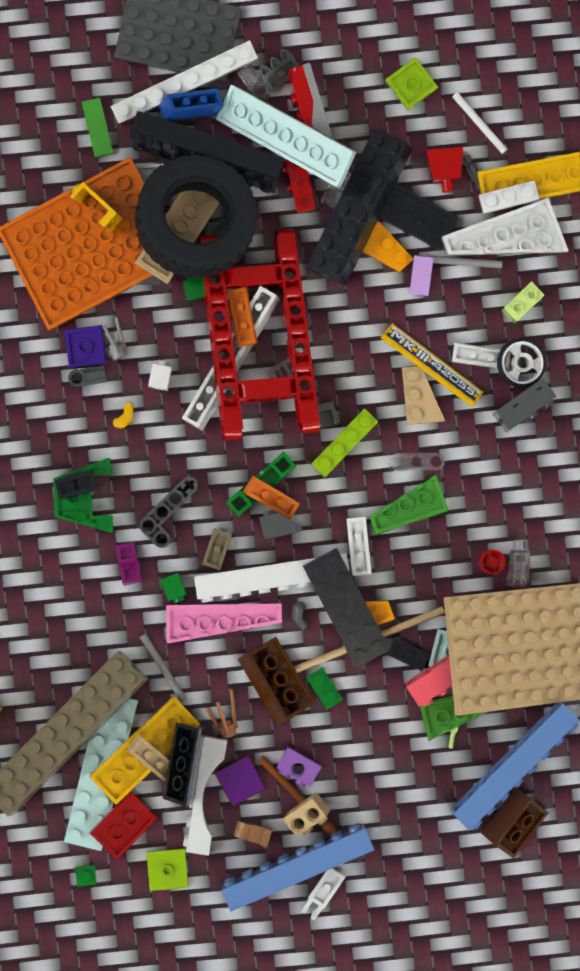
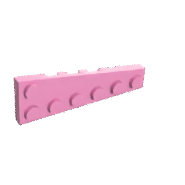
(198, 621)

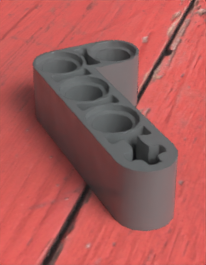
(171, 508)

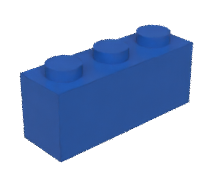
(191, 105)

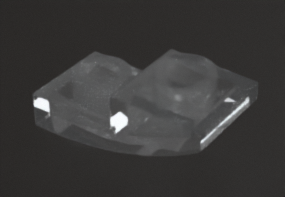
(333, 193)

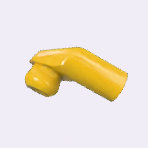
(126, 418)

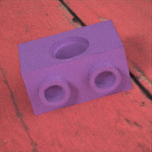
(291, 757)

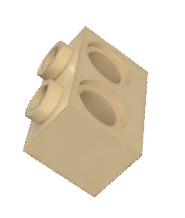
(305, 813)

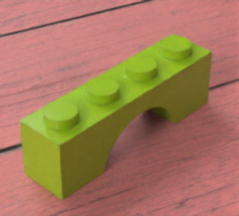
(344, 443)

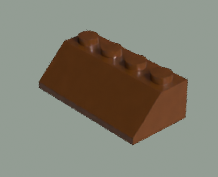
(276, 681)

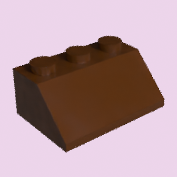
(514, 822)

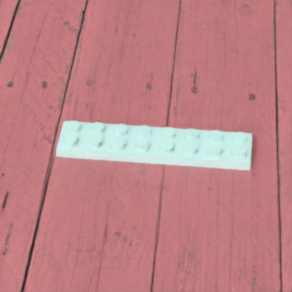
(286, 136)
(90, 801)

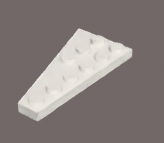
(516, 232)

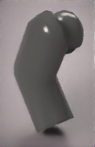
(297, 615)

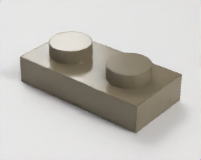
(217, 549)

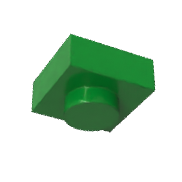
(85, 875)

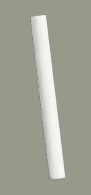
(479, 122)

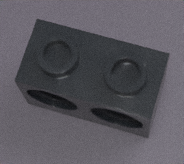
(76, 485)

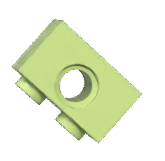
(522, 302)

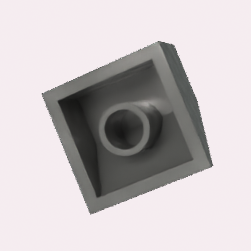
(277, 525)

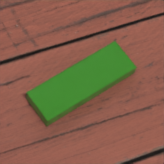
(97, 127)

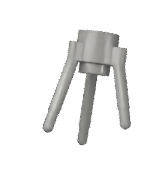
(117, 349)

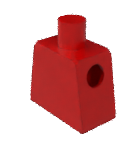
(445, 166)

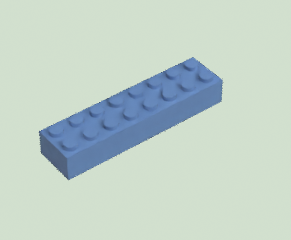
(514, 766)
(296, 867)

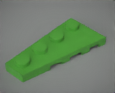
(412, 507)
(440, 717)

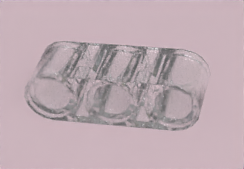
(425, 458)

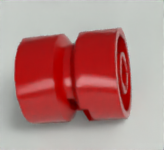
(491, 562)

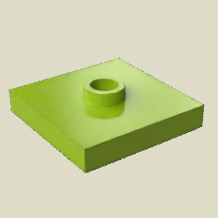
(411, 84)
(167, 869)

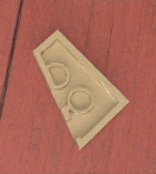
(419, 399)

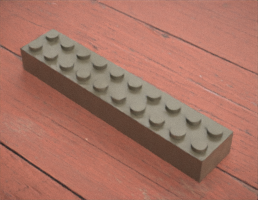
(68, 731)

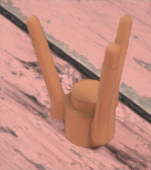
(225, 728)

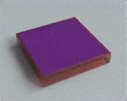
(240, 780)

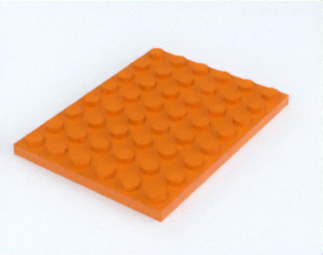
(72, 258)

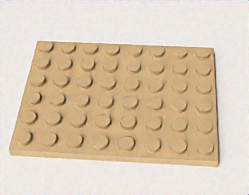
(514, 648)

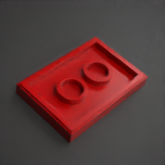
(123, 825)

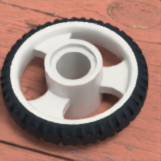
(538, 364)

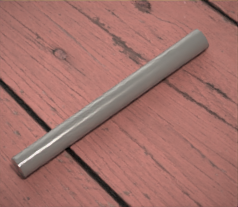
(466, 262)
(163, 668)

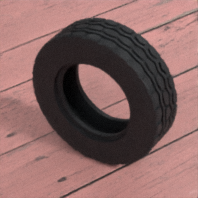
(202, 175)

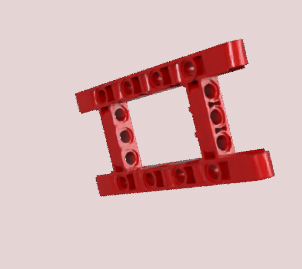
(297, 332)

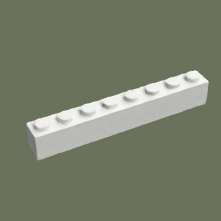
(185, 81)
(206, 398)
(253, 579)

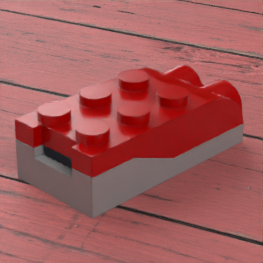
(307, 99)

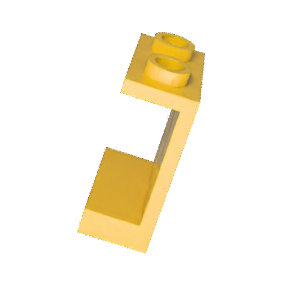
(110, 219)

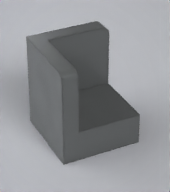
(327, 415)

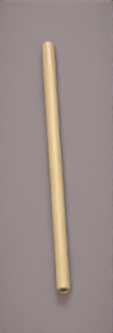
(386, 632)

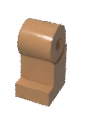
(253, 832)

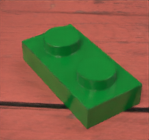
(324, 688)

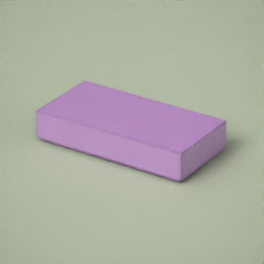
(421, 275)

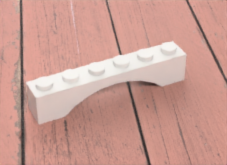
(199, 833)

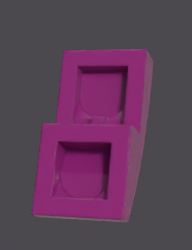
(128, 563)

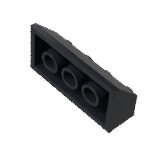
(184, 763)

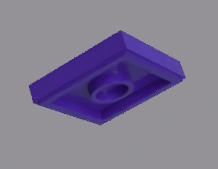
(85, 346)

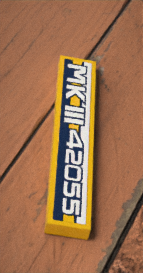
(432, 365)

